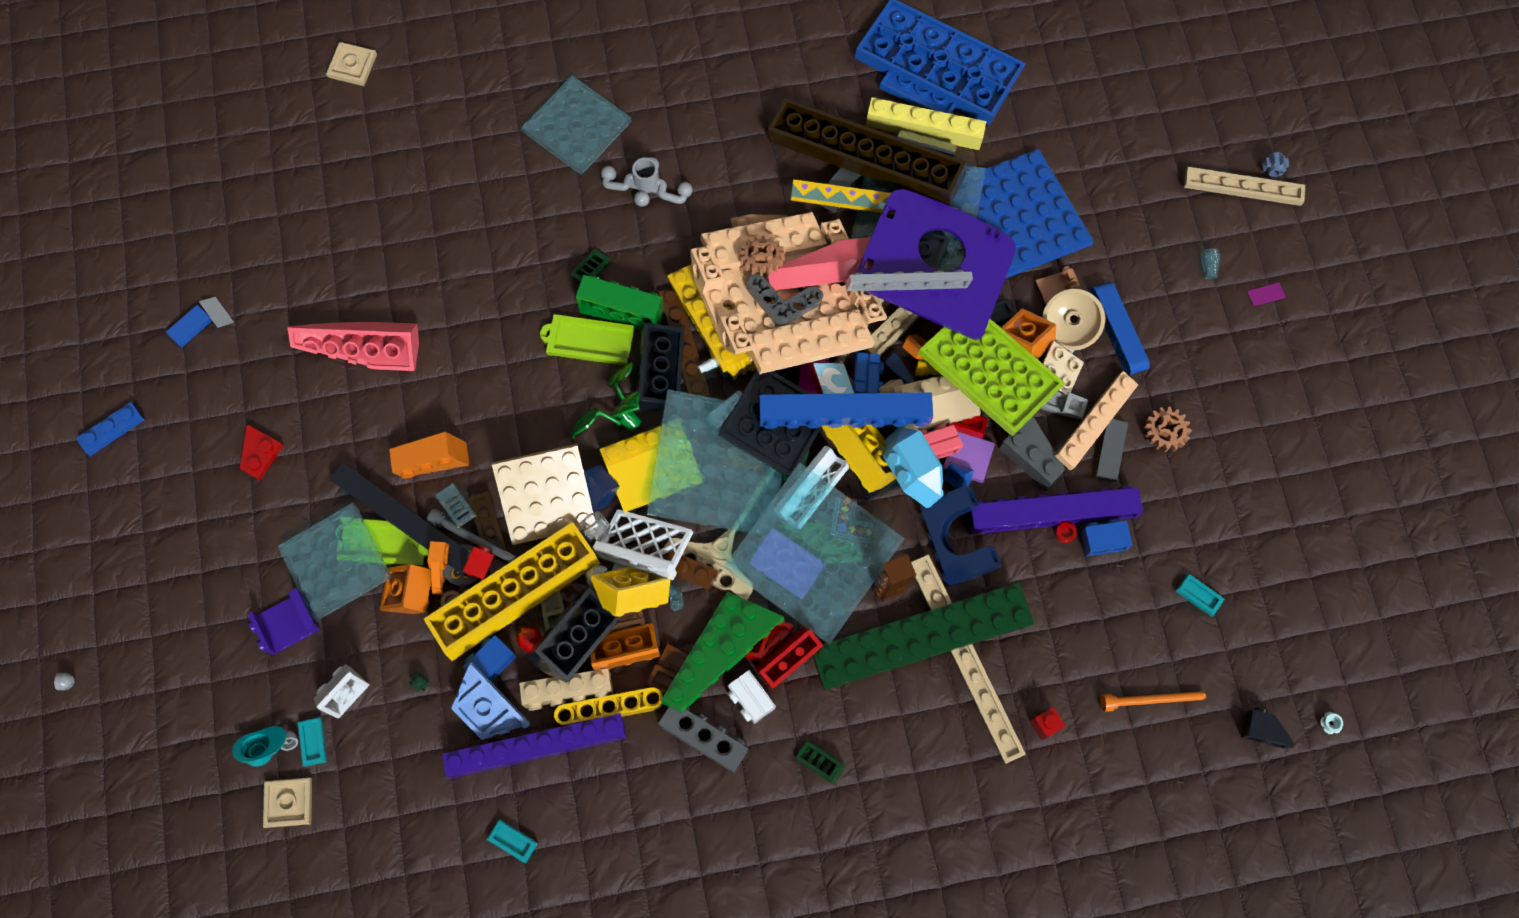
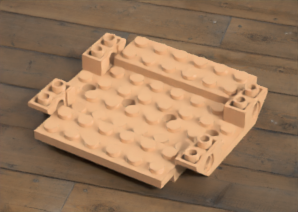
(822, 333)

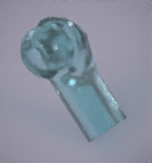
(676, 598)

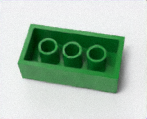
(618, 303)

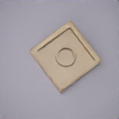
(351, 64)
(287, 802)

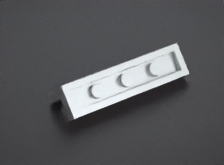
(825, 462)

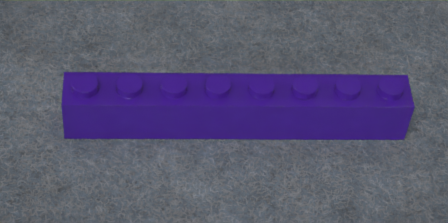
(1053, 510)
(534, 746)

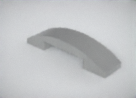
(1066, 405)

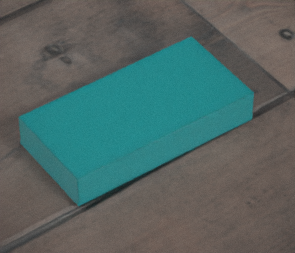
(1200, 595)
(312, 741)
(512, 841)

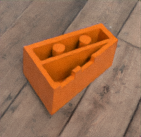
(429, 455)

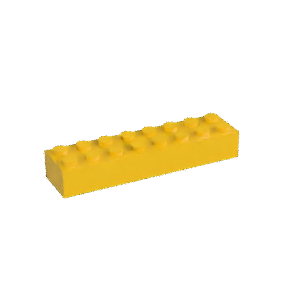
(511, 591)

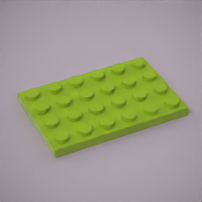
(993, 374)

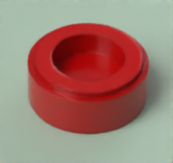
(1065, 532)

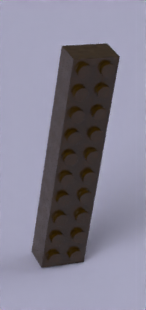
(867, 151)

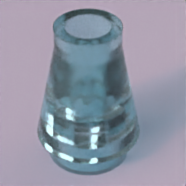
(1210, 261)

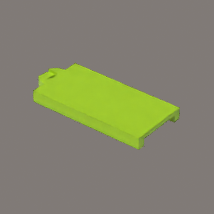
(588, 339)
(396, 546)

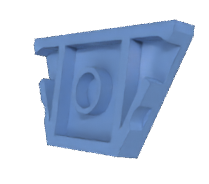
(485, 706)

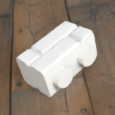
(750, 697)

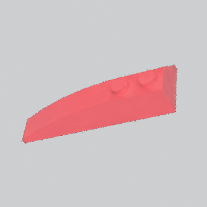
(822, 266)
(367, 343)

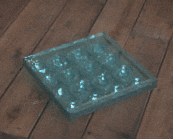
(576, 124)
(334, 562)

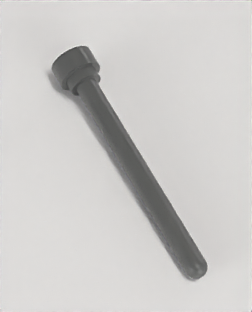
(437, 519)

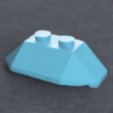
(914, 465)

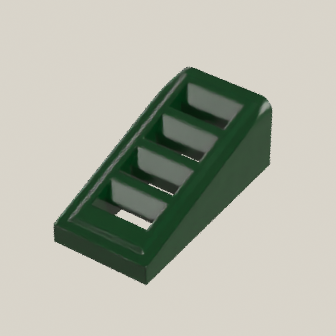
(576, 273)
(840, 767)

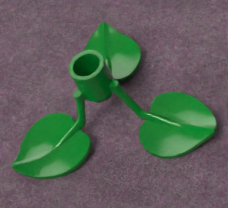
(623, 411)

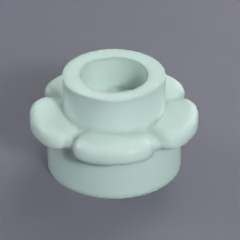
(1337, 723)

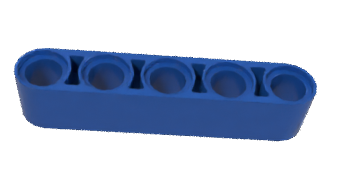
(1121, 330)

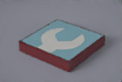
(830, 378)

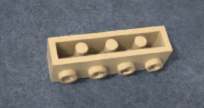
(556, 692)

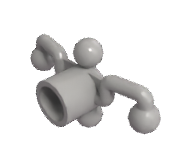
(653, 184)

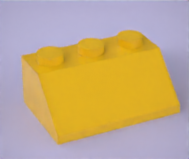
(630, 590)

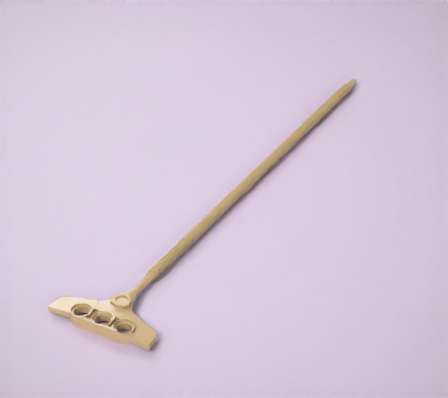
(719, 551)

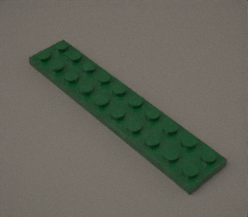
(923, 636)

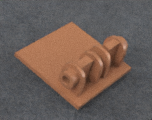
(1057, 283)

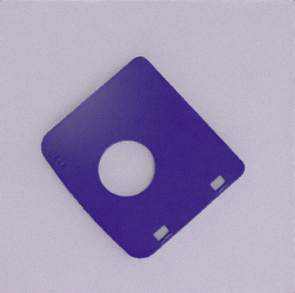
(895, 249)

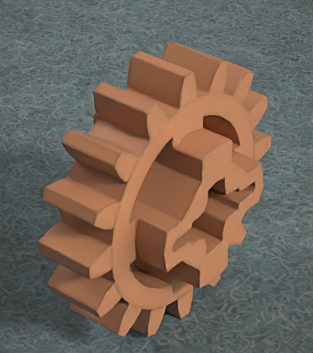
(762, 255)
(1165, 437)

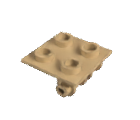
(1063, 365)

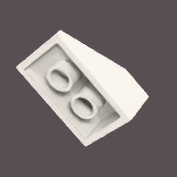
(340, 691)

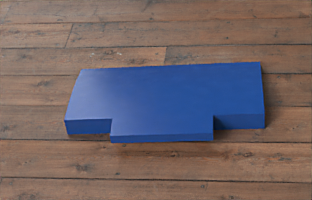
(937, 64)

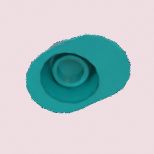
(259, 746)

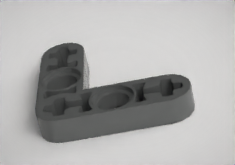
(780, 306)

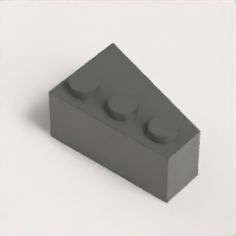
(1033, 454)

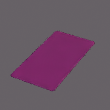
(1266, 294)

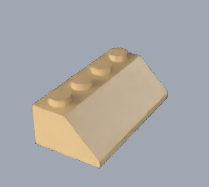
(948, 401)

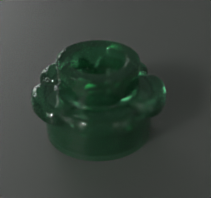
(418, 682)

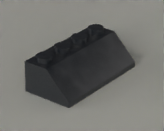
(658, 364)
(572, 636)

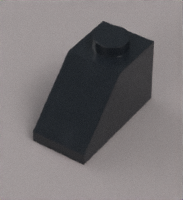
(1265, 729)

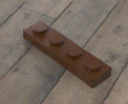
(687, 568)

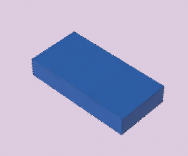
(189, 326)

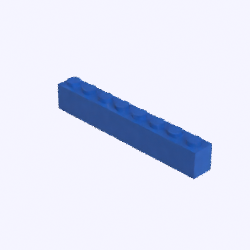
(846, 409)

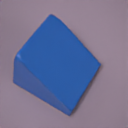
(958, 475)

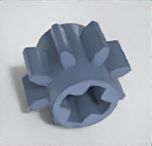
(1275, 164)

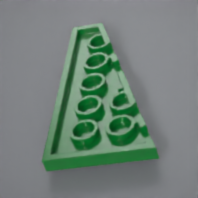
(723, 643)

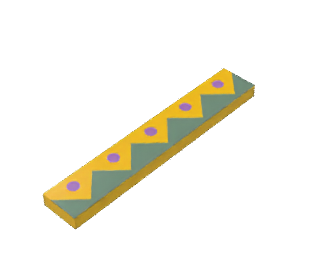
(839, 196)

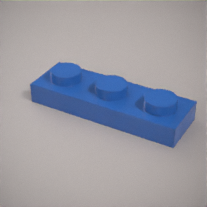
(110, 429)

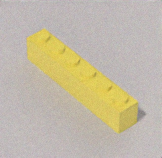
(925, 122)

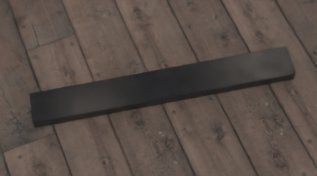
(397, 514)

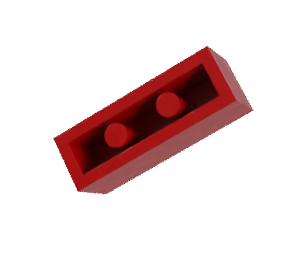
(788, 657)

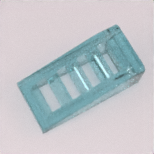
(718, 415)
(445, 495)

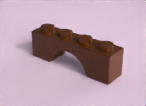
(893, 578)

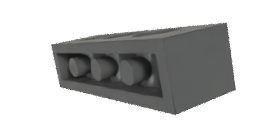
(731, 760)

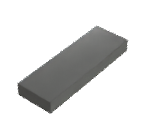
(1111, 450)

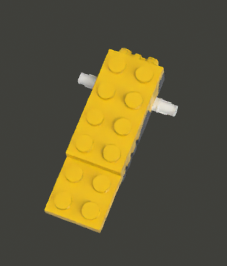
(727, 363)

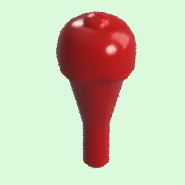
(528, 638)

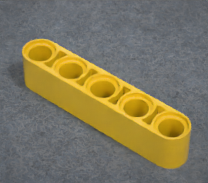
(599, 703)

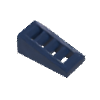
(896, 369)

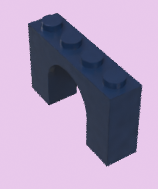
(938, 518)

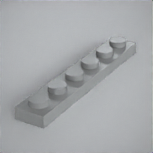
(908, 281)

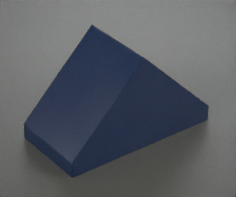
(600, 487)

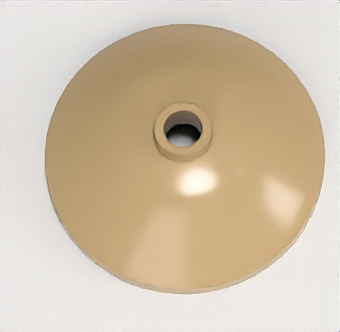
(1089, 313)

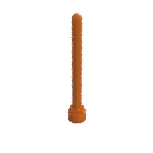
(1111, 702)

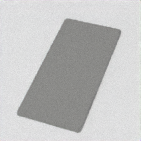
(216, 312)

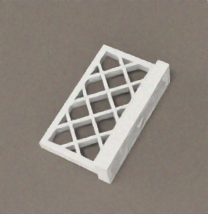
(640, 560)

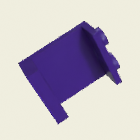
(283, 624)

